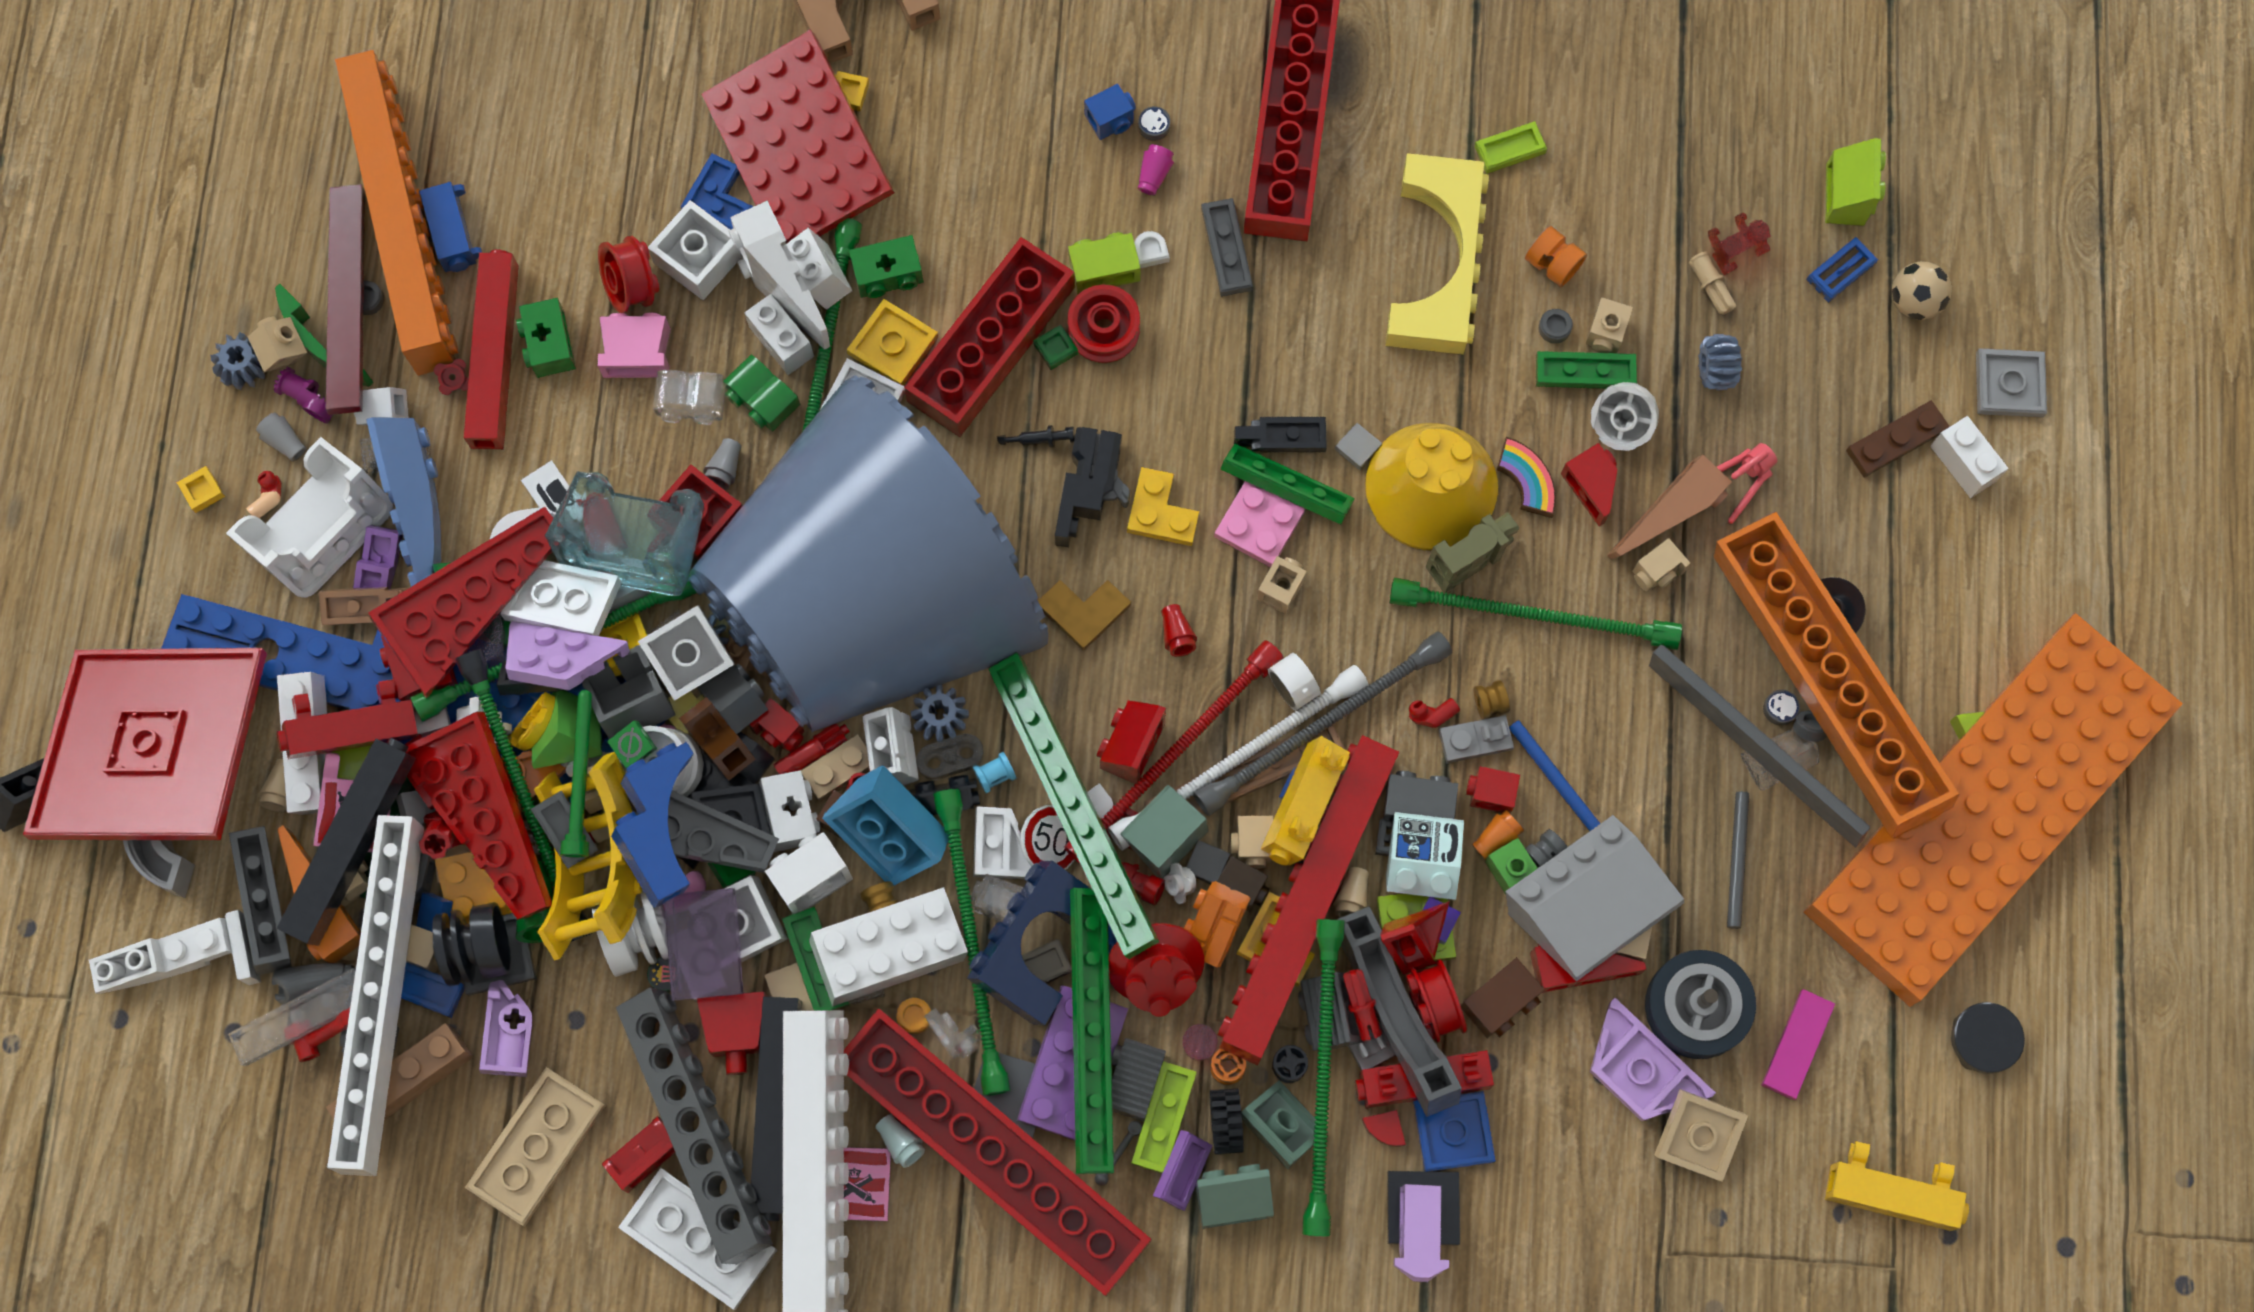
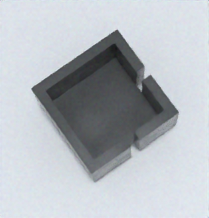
(637, 699)

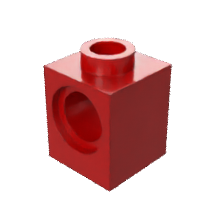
(1493, 789)

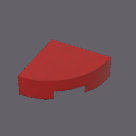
(1385, 1128)

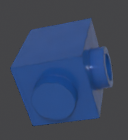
(1110, 111)

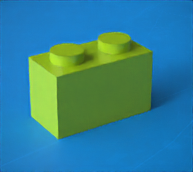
(1104, 261)

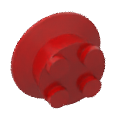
(1162, 974)

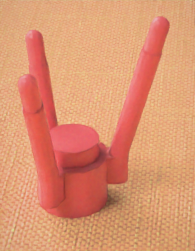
(1755, 463)

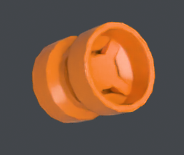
(1225, 1070)

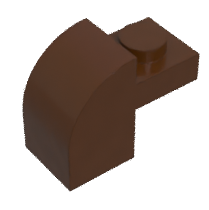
(717, 739)

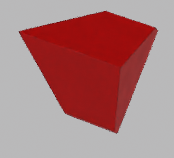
(1415, 938)

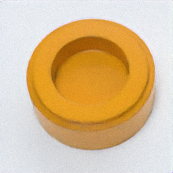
(911, 1015)

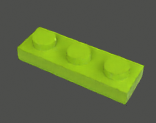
(1163, 1117)

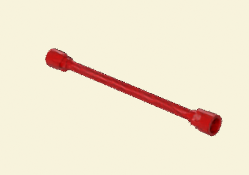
(1259, 662)

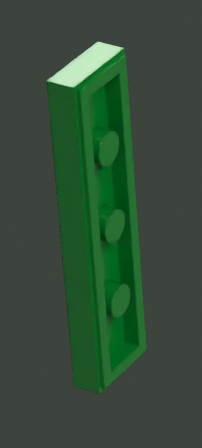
(1287, 483)

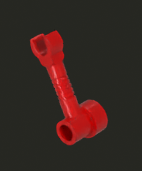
(307, 1046)

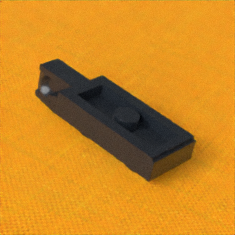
(1283, 434)

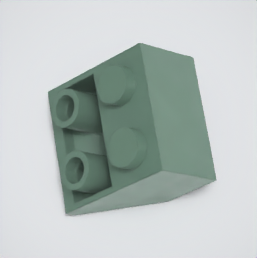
(1234, 1197)

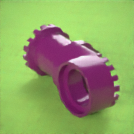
(304, 392)

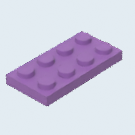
(1050, 1091)

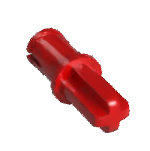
(1361, 1004)

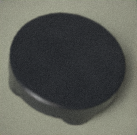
(1987, 1038)

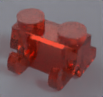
(1746, 238)

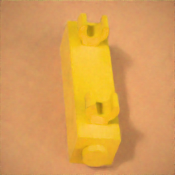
(1305, 801)
(1897, 1196)

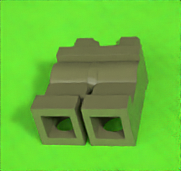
(1484, 543)

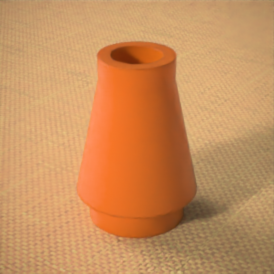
(1497, 834)

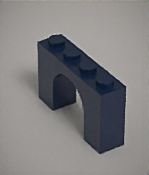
(1001, 967)

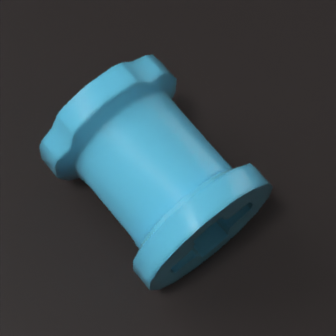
(994, 772)

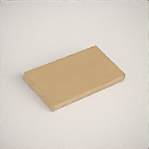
(535, 1147)

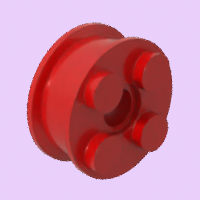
(627, 274)
(1108, 343)
(1436, 1000)

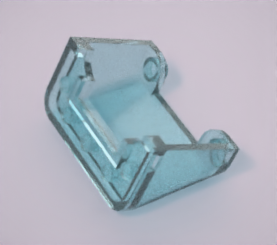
(627, 535)

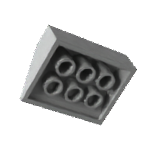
(1593, 898)

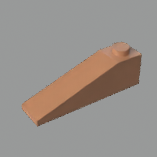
(1691, 492)

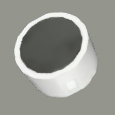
(1294, 681)

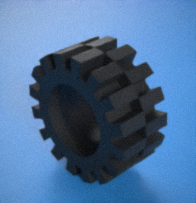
(1226, 1121)

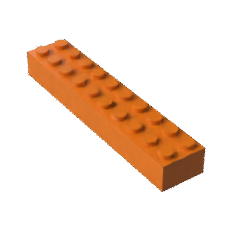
(396, 212)
(1835, 675)

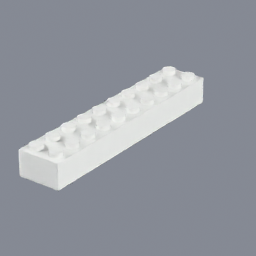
(814, 1161)

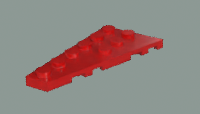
(457, 603)
(474, 798)

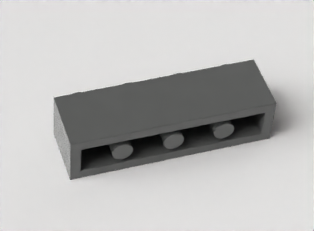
(259, 900)

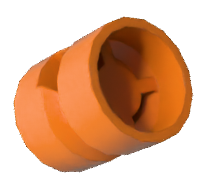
(1556, 256)

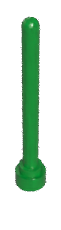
(575, 842)

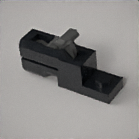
(1092, 484)

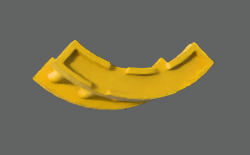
(617, 900)

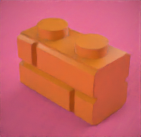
(1217, 920)

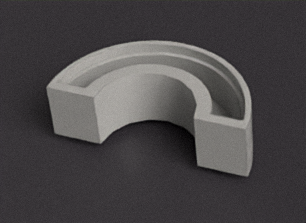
(160, 864)

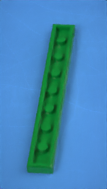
(1091, 1034)

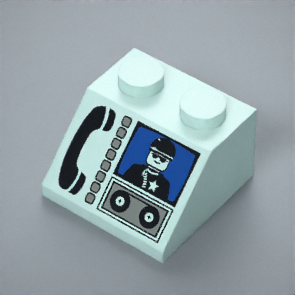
(1425, 856)

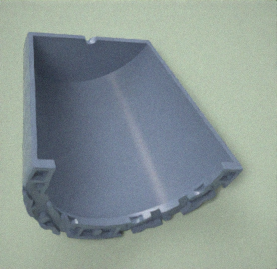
(867, 567)

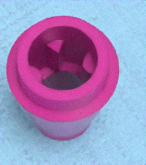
(1154, 168)

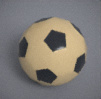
(1921, 290)

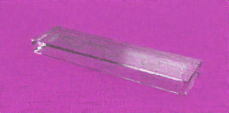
(293, 1019)

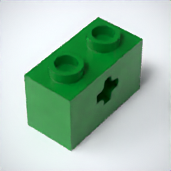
(897, 254)
(548, 320)

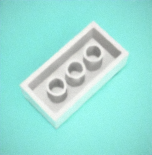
(888, 946)

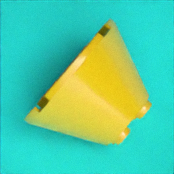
(1430, 485)

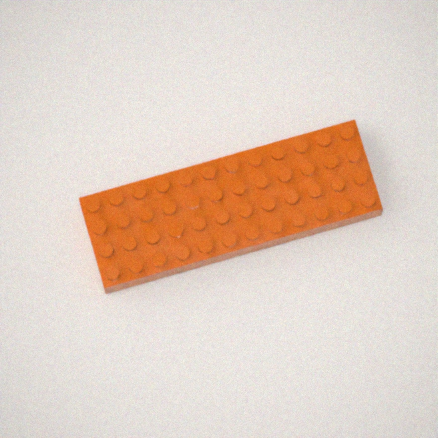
(2022, 786)

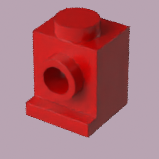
(778, 727)

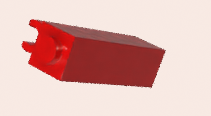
(346, 729)
(1391, 1086)

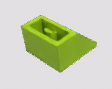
(1854, 183)

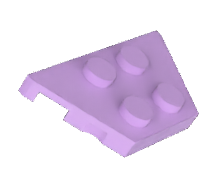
(556, 655)
(1640, 1066)

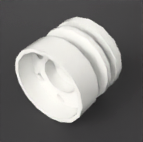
(644, 934)

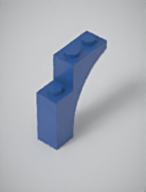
(645, 837)

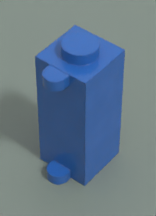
(449, 226)

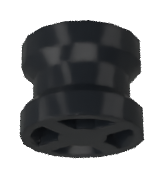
(1290, 1057)

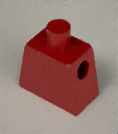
(732, 1027)

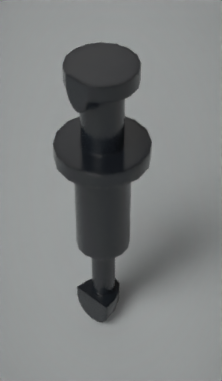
(1040, 437)

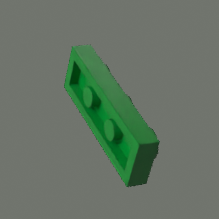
(1584, 369)
(799, 931)

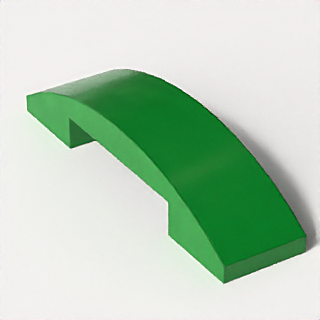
(292, 308)

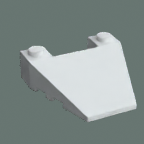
(774, 269)

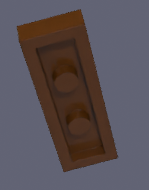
(1897, 438)

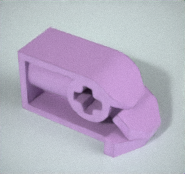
(505, 1049)
(1420, 1233)

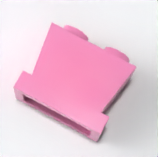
(633, 345)

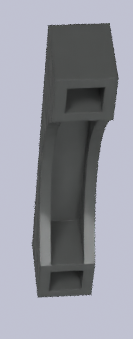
(1415, 1049)

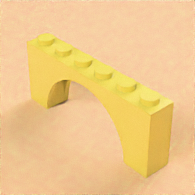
(1454, 191)

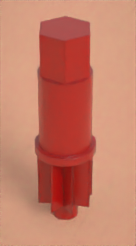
(813, 749)

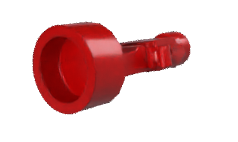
(1148, 887)

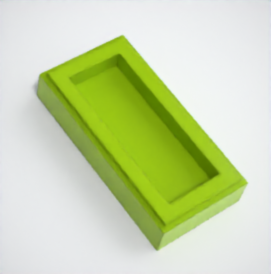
(1510, 147)

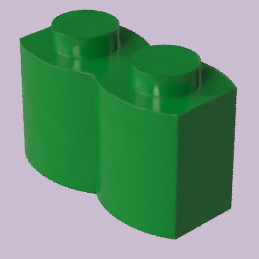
(761, 393)

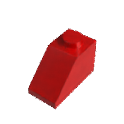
(1593, 480)

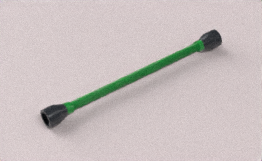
(475, 671)

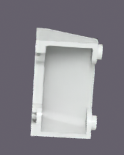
(318, 524)

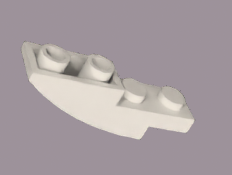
(160, 958)

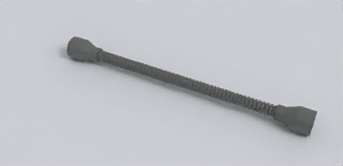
(1216, 794)

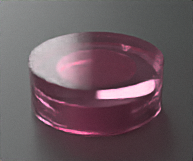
(1199, 1042)

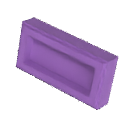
(1182, 1170)

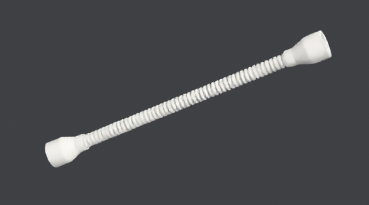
(1344, 686)

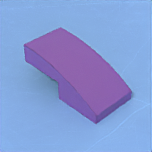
(378, 558)

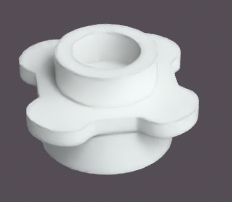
(1180, 882)

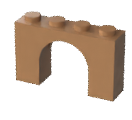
(825, 22)

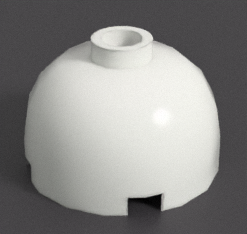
(1625, 416)

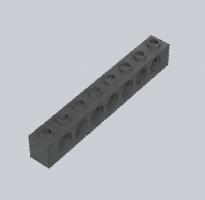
(691, 1146)

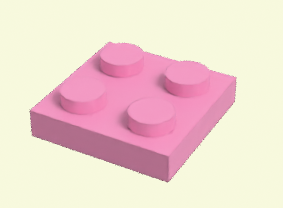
(1259, 523)

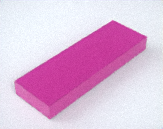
(1798, 1044)

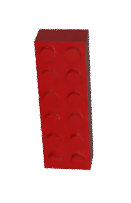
(990, 337)

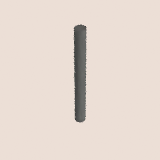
(1738, 860)

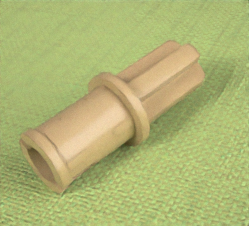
(1712, 283)

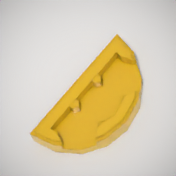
(534, 723)

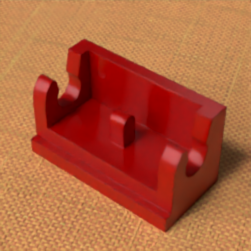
(640, 1156)

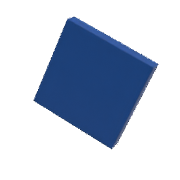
(1455, 1135)

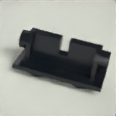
(924, 792)

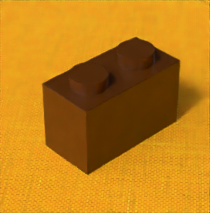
(1503, 998)

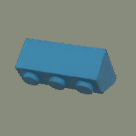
(887, 826)

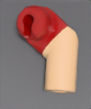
(270, 494)

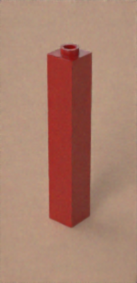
(491, 350)

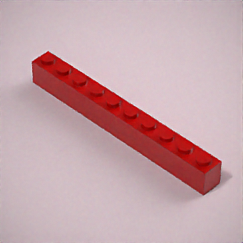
(1309, 900)

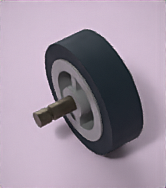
(1700, 1004)

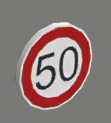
(1045, 838)

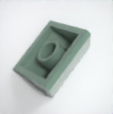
(1165, 831)
(1281, 1124)

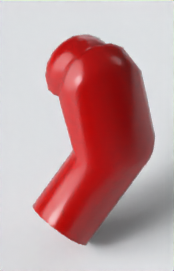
(1430, 716)

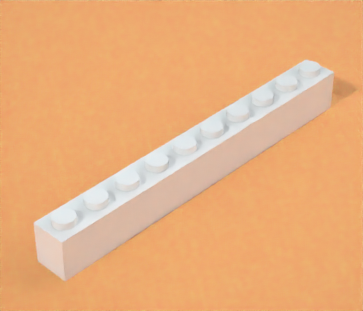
(376, 997)

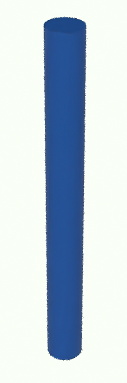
(1554, 775)

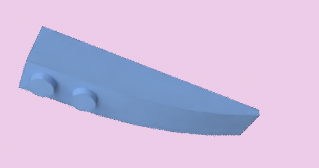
(409, 481)

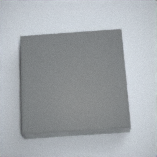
(2011, 382)

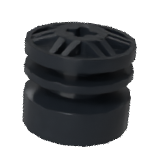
(463, 945)

